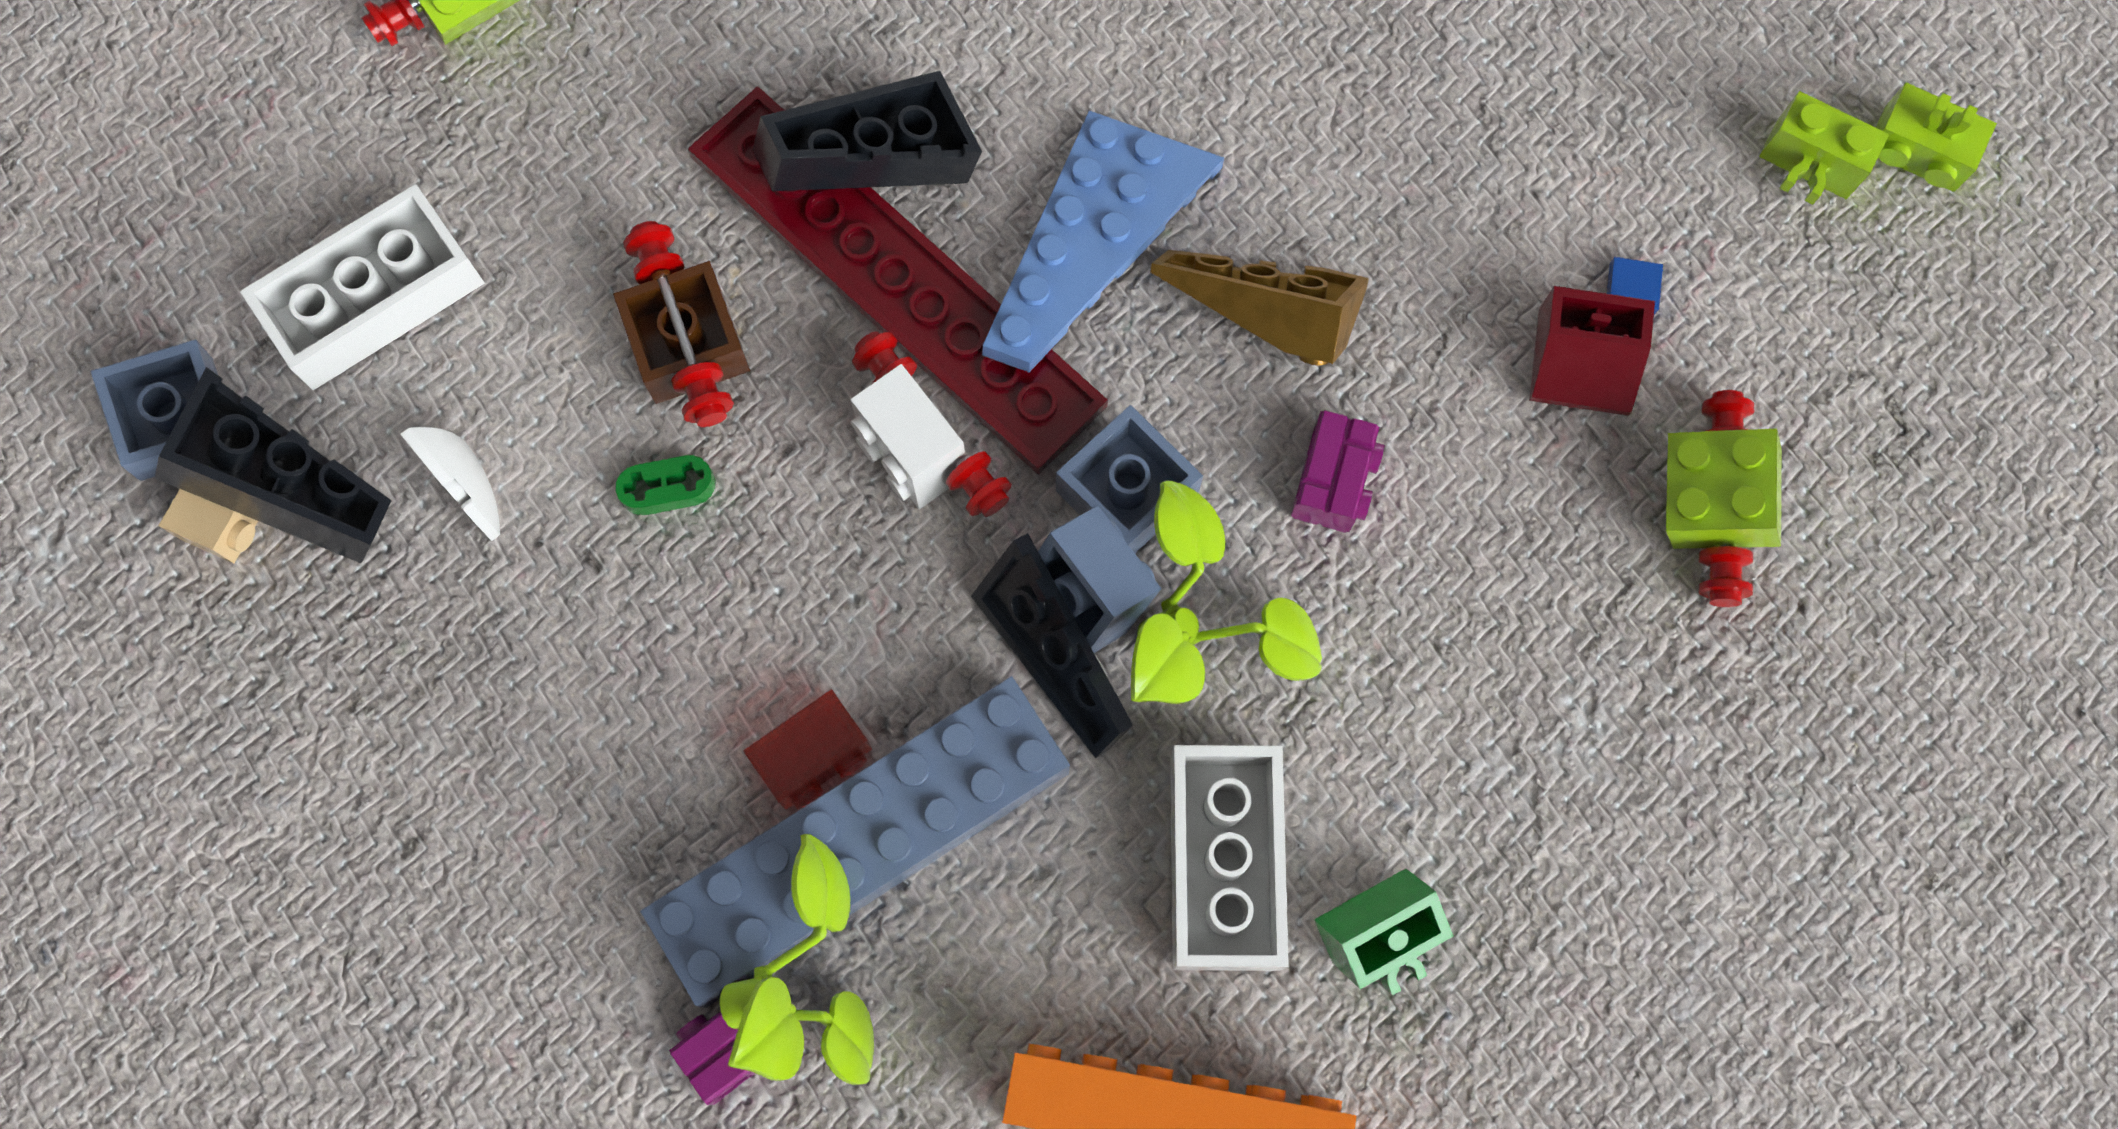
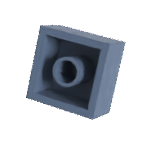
(146, 399)
(1124, 474)
(1098, 576)

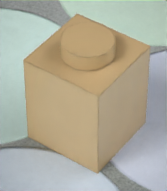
(208, 526)

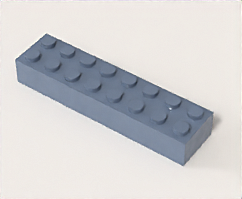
(876, 824)

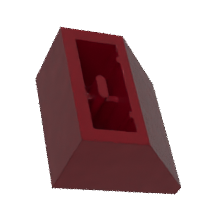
(1591, 350)

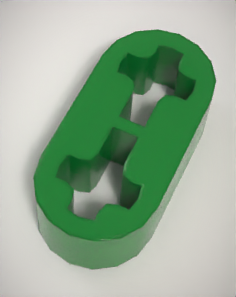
(663, 474)

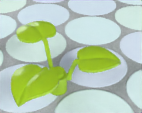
(1164, 656)
(761, 1007)

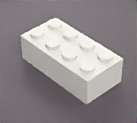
(361, 287)
(1228, 858)

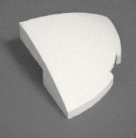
(458, 472)

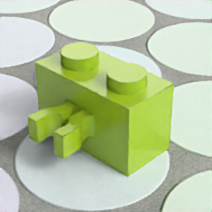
(1933, 137)
(1822, 147)

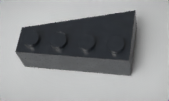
(870, 139)
(263, 471)

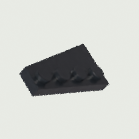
(1046, 638)

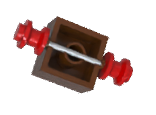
(679, 327)

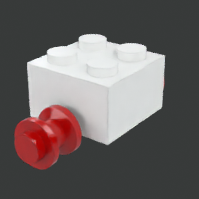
(913, 437)

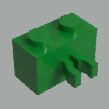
(1385, 930)

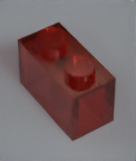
(809, 751)

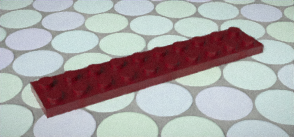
(906, 290)

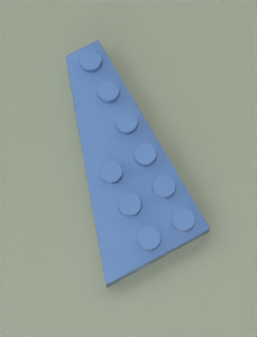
(1098, 220)

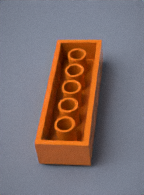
(1096, 1096)

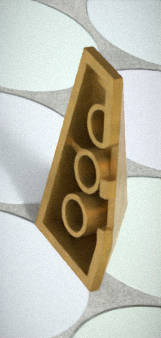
(1293, 312)

